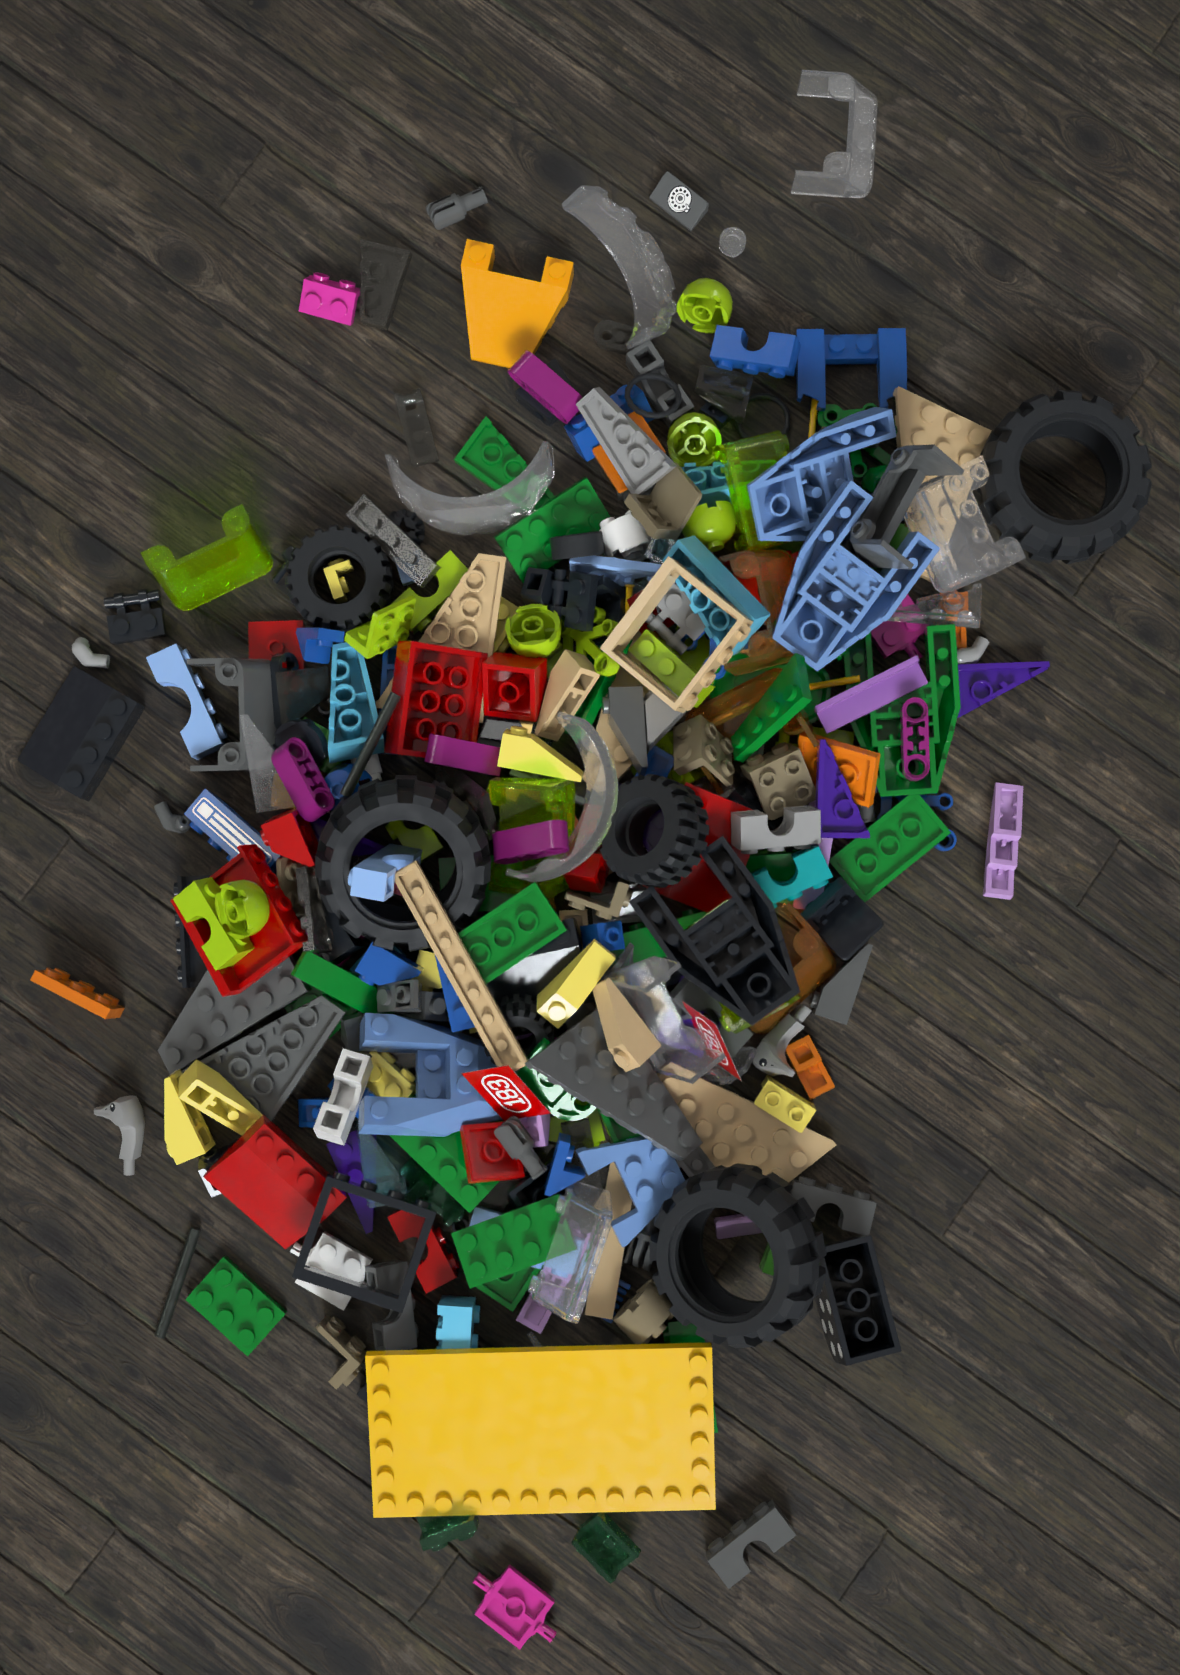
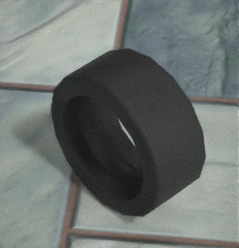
(577, 545)

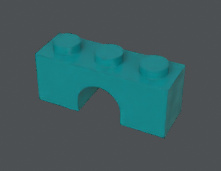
(809, 872)

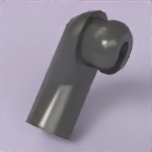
(170, 821)

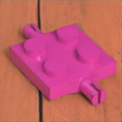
(898, 636)
(514, 1607)

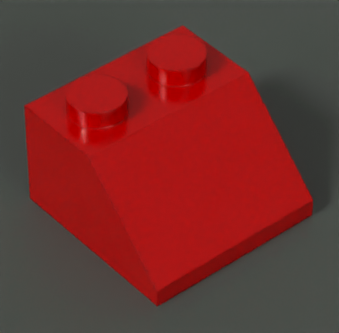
(514, 686)
(291, 837)

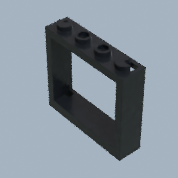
(353, 1288)

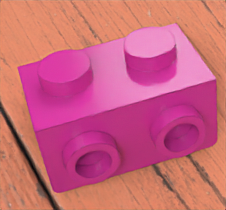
(329, 298)

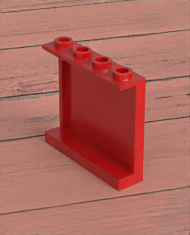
(272, 944)

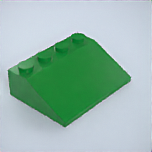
(446, 1164)

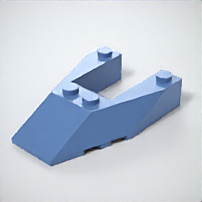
(799, 486)
(833, 593)
(442, 1093)

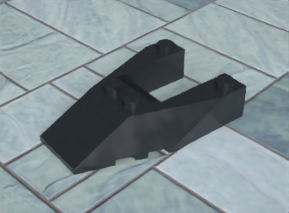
(735, 949)

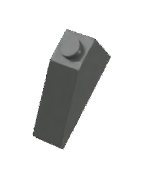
(627, 721)
(839, 992)

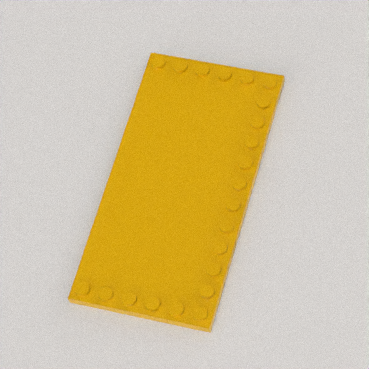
(541, 1430)

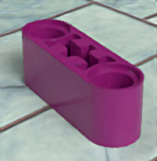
(545, 386)
(921, 732)
(463, 755)
(302, 779)
(530, 842)

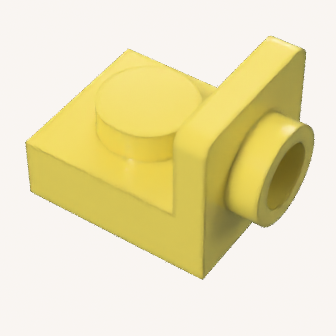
(338, 584)

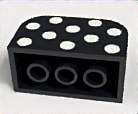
(855, 1303)

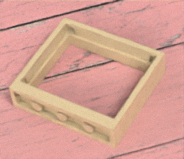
(640, 612)

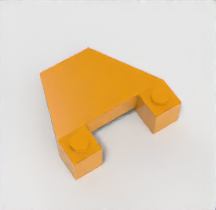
(508, 311)

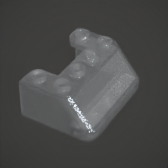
(952, 520)

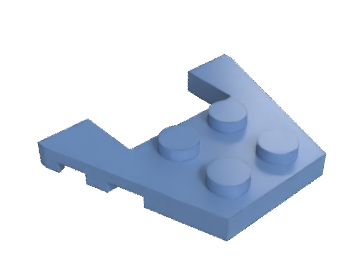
(646, 1173)

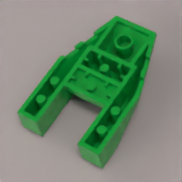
(881, 728)

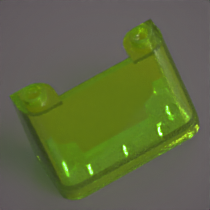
(743, 463)
(215, 567)
(526, 803)

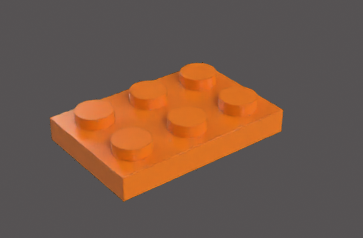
(855, 763)
(78, 992)

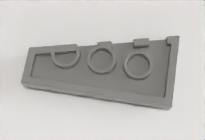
(624, 442)

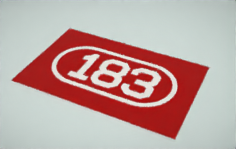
(712, 1038)
(506, 1092)

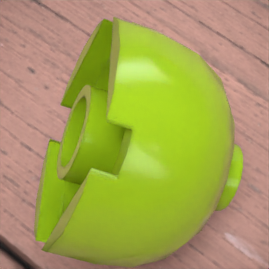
(705, 305)
(692, 439)
(712, 525)
(533, 631)
(242, 907)

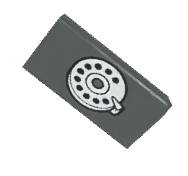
(679, 201)

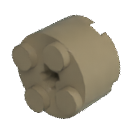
(644, 1314)

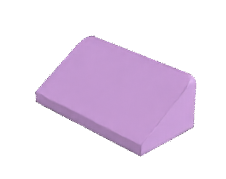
(734, 1226)

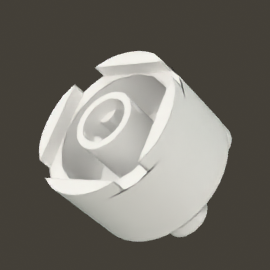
(624, 538)

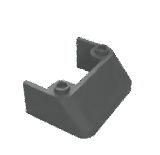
(891, 501)
(255, 699)

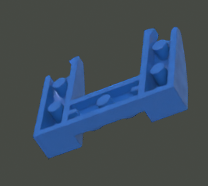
(884, 349)

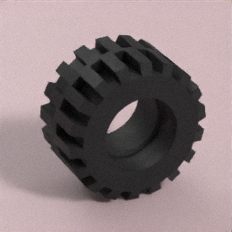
(523, 1013)

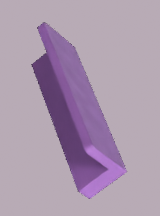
(870, 695)

